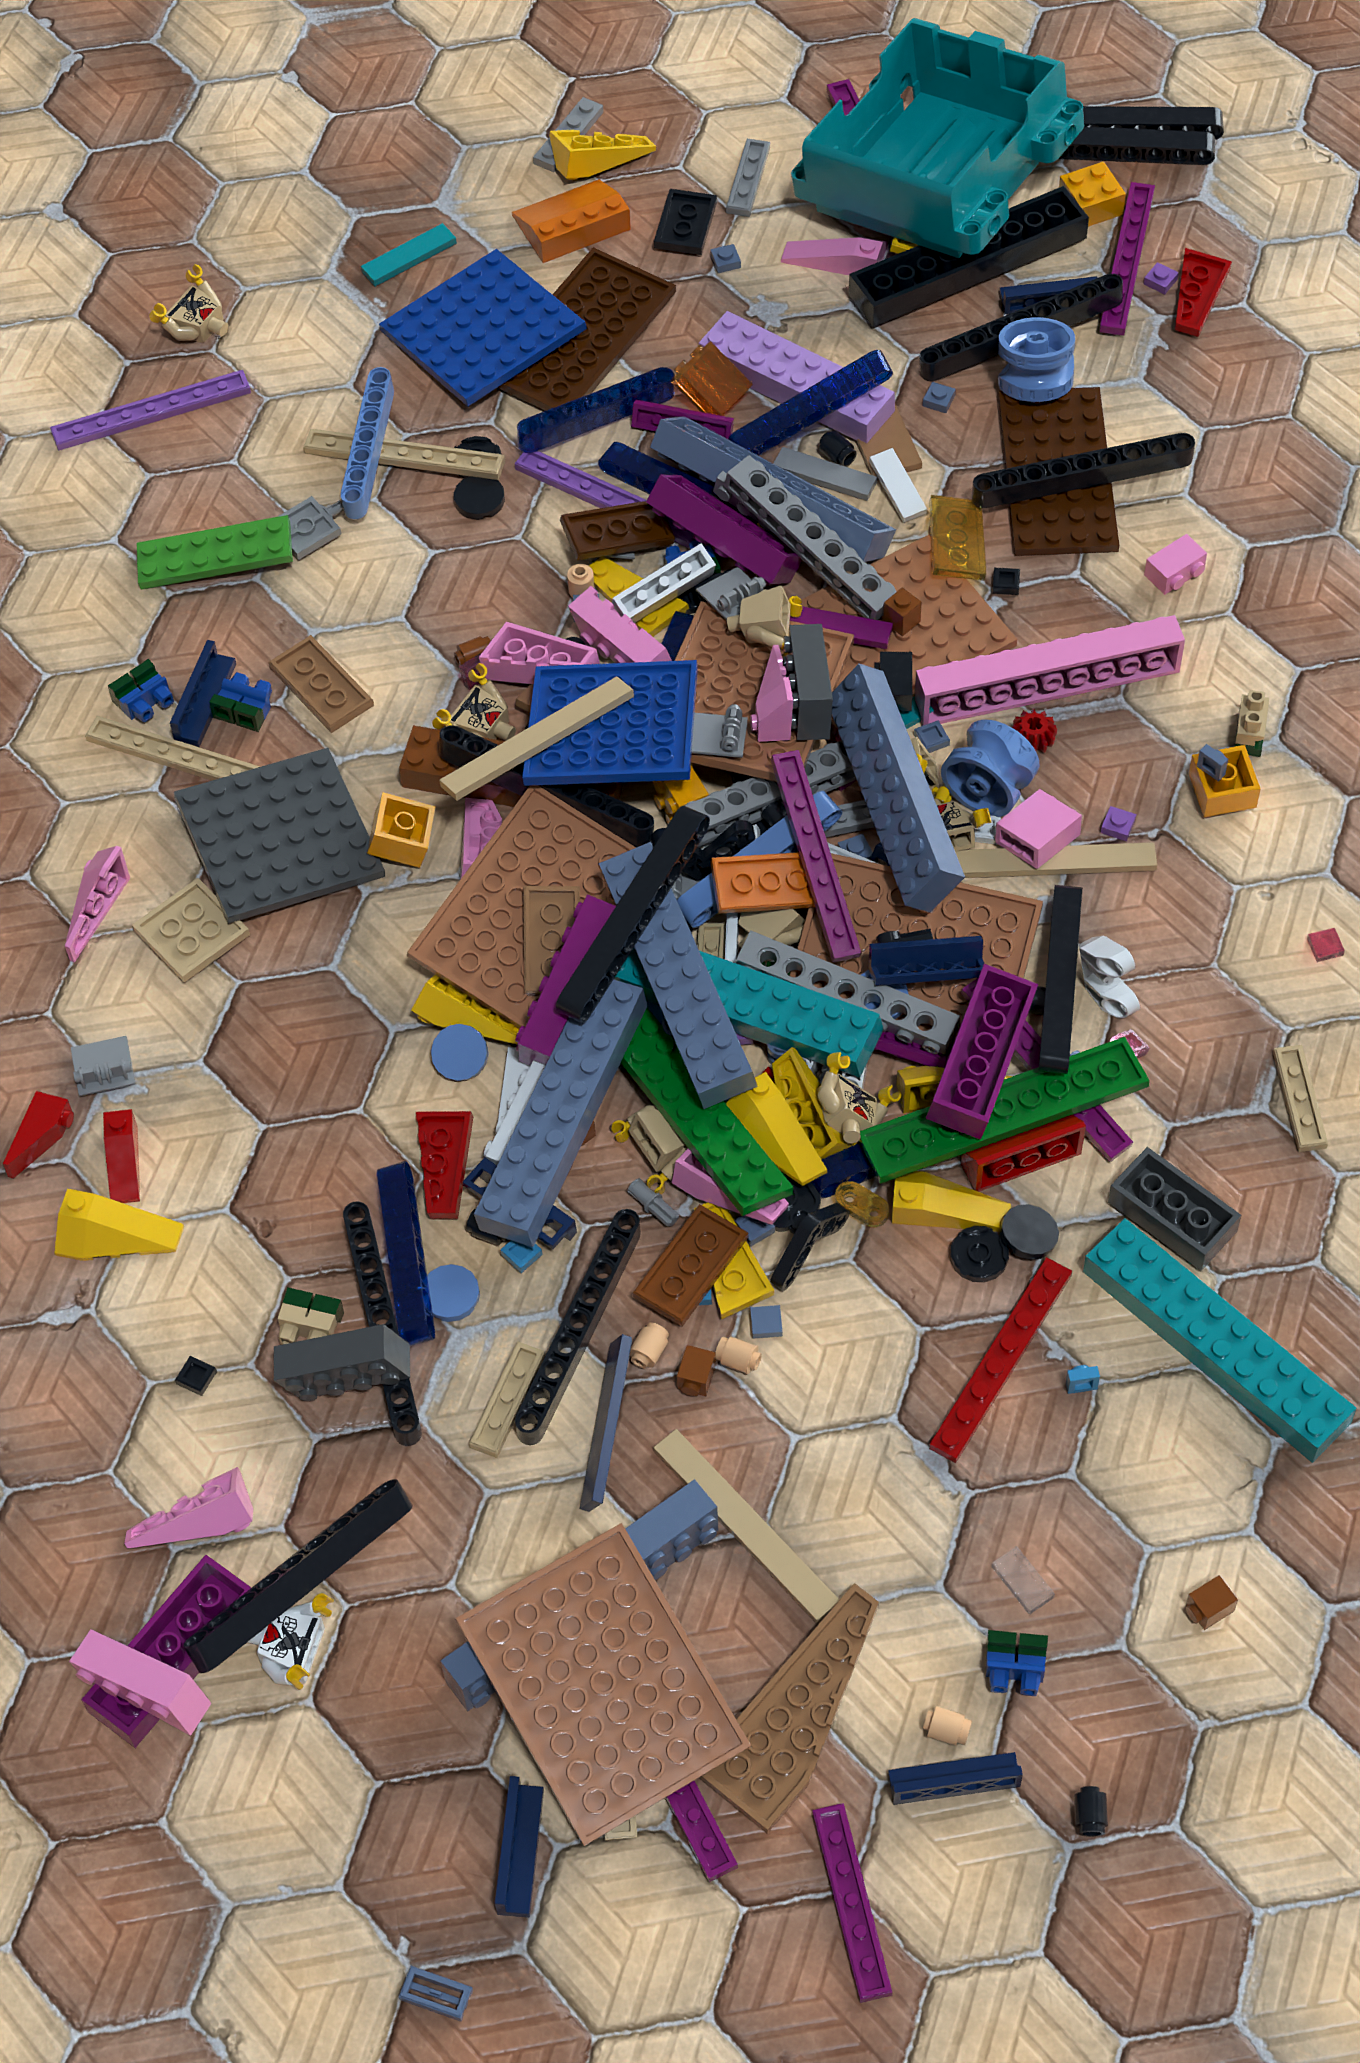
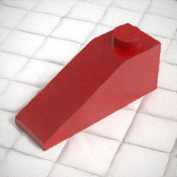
(39, 1130)
(122, 1155)

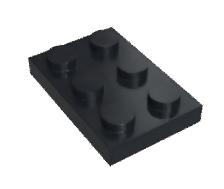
(685, 221)

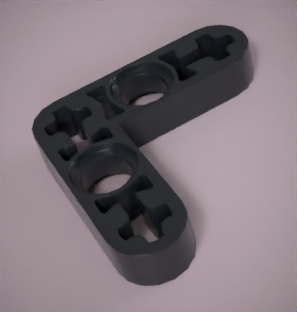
(725, 839)
(812, 1228)

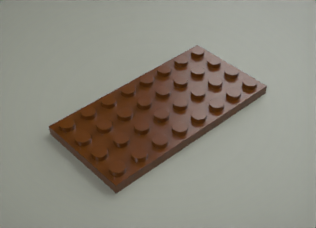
(616, 306)
(1052, 429)

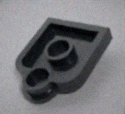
(801, 1203)

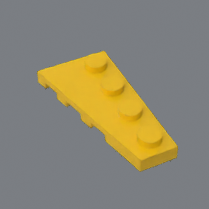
(613, 579)
(743, 1280)

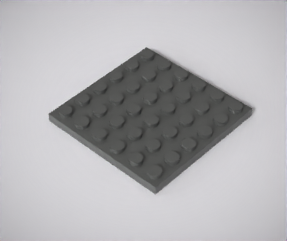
(278, 835)

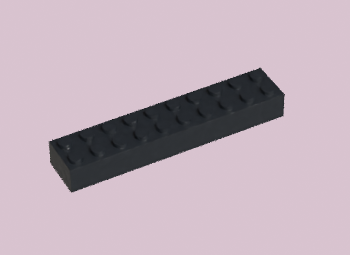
(926, 275)

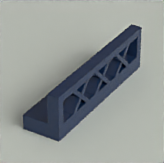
(1022, 296)
(193, 710)
(927, 959)
(557, 1219)
(955, 1778)
(519, 1849)

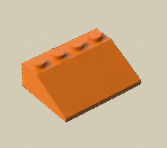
(573, 220)

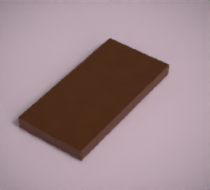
(615, 530)

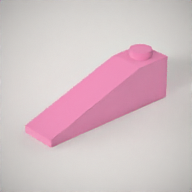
(835, 255)
(774, 702)
(696, 1181)

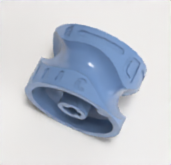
(1037, 358)
(990, 768)

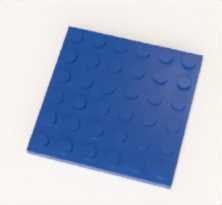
(482, 327)
(631, 743)

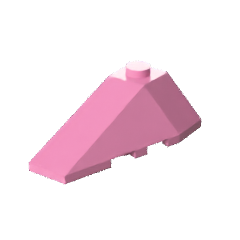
(479, 826)
(99, 888)
(213, 1512)

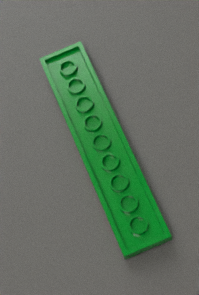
(1021, 1105)
(710, 1133)

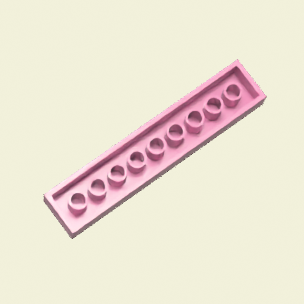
(1049, 670)

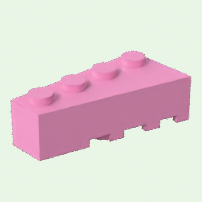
(612, 634)
(518, 651)
(141, 1681)

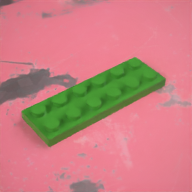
(214, 552)

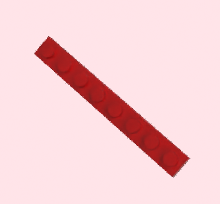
(1000, 1360)

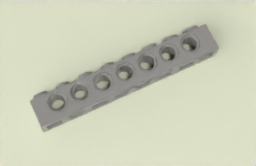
(796, 536)
(746, 800)
(813, 969)

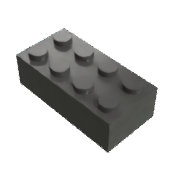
(809, 681)
(1174, 1208)
(342, 1362)

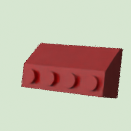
(1024, 1153)

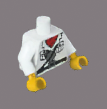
(292, 1641)

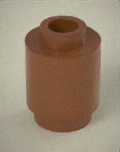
(470, 649)

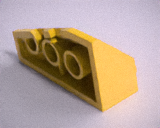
(937, 1202)

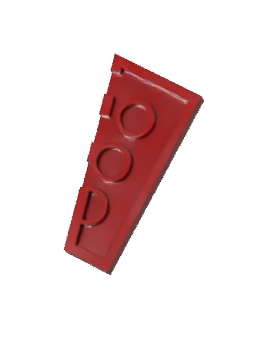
(1199, 288)
(444, 1157)

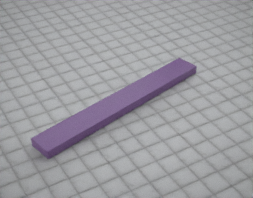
(150, 410)
(585, 486)

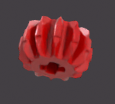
(1036, 729)

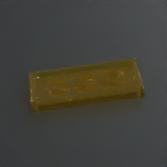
(957, 538)

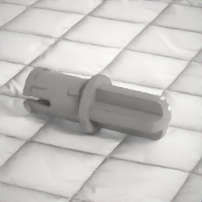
(653, 1202)

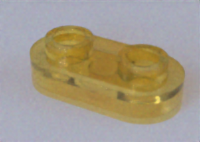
(863, 1204)

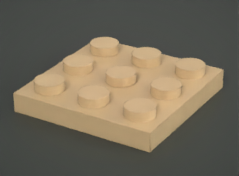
(189, 930)

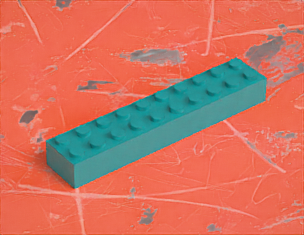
(782, 1012)
(1219, 1340)

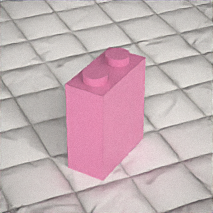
(1038, 828)

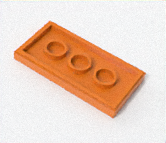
(760, 883)

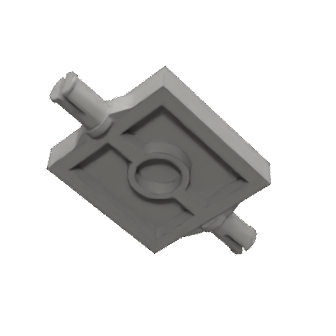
(312, 525)

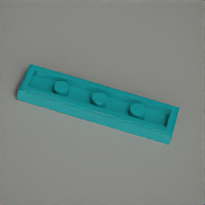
(408, 254)

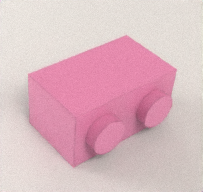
(1175, 564)

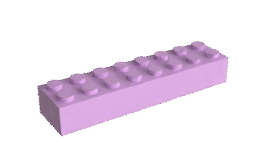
(786, 369)

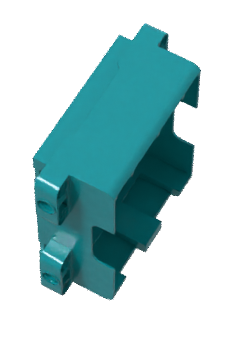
(954, 153)

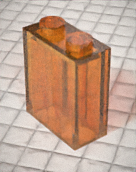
(710, 380)

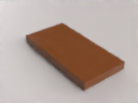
(690, 1265)

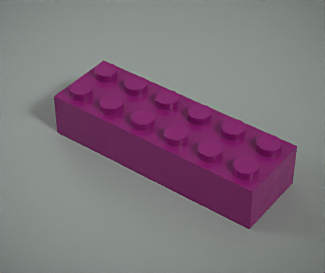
(724, 529)
(545, 1023)
(982, 1051)
(191, 1606)

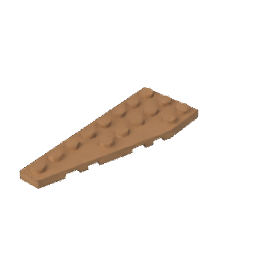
(794, 1715)

